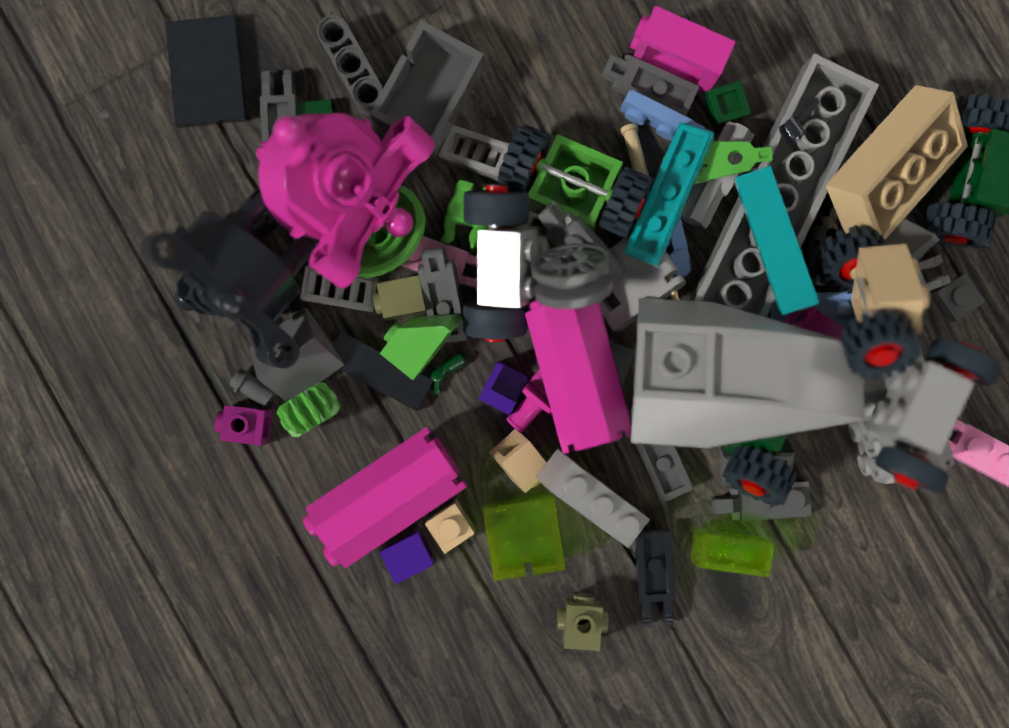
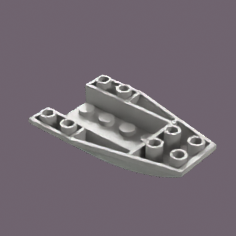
(734, 377)

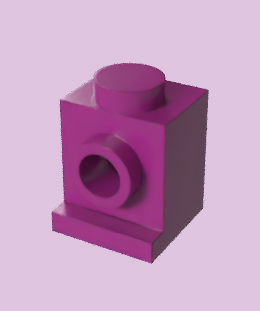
(256, 422)

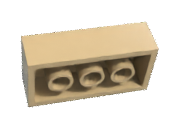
(899, 162)

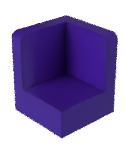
(503, 388)
(407, 556)

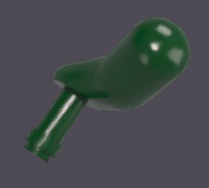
(446, 368)

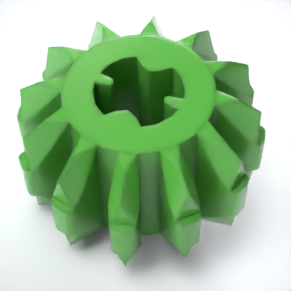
(308, 409)

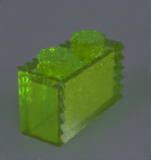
(731, 552)

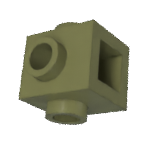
(584, 634)

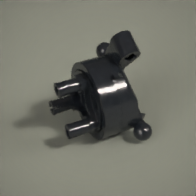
(235, 274)

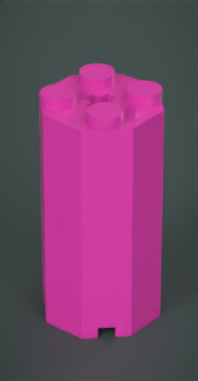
(579, 375)
(383, 499)

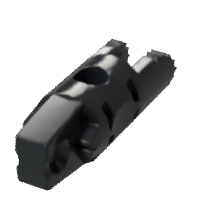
(823, 226)

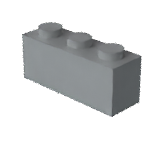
(592, 498)

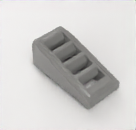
(483, 143)
(308, 289)

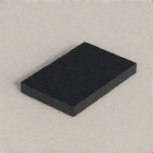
(206, 71)

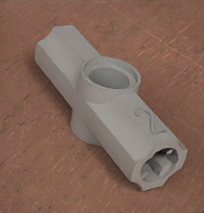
(707, 195)

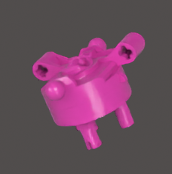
(339, 183)

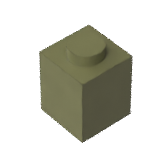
(399, 298)

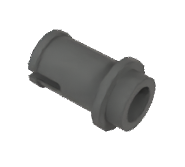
(249, 385)

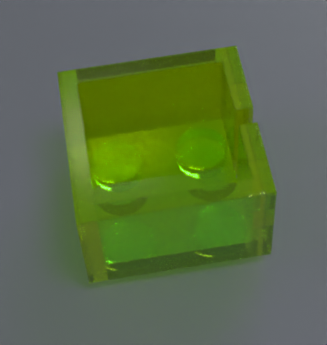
(522, 533)

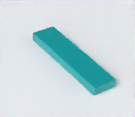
(669, 194)
(776, 241)

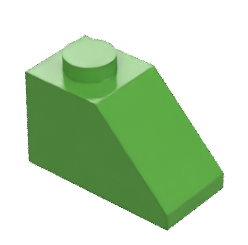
(418, 341)

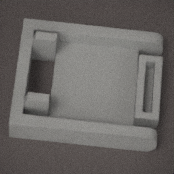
(637, 282)

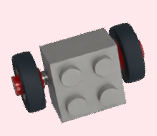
(924, 409)

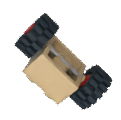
(884, 300)

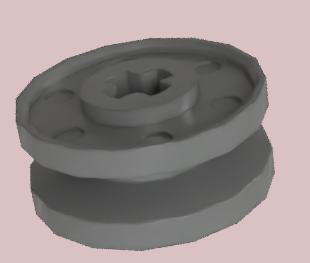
(572, 276)

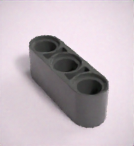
(346, 51)

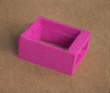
(682, 48)

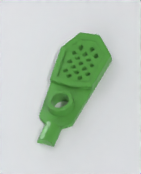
(718, 163)

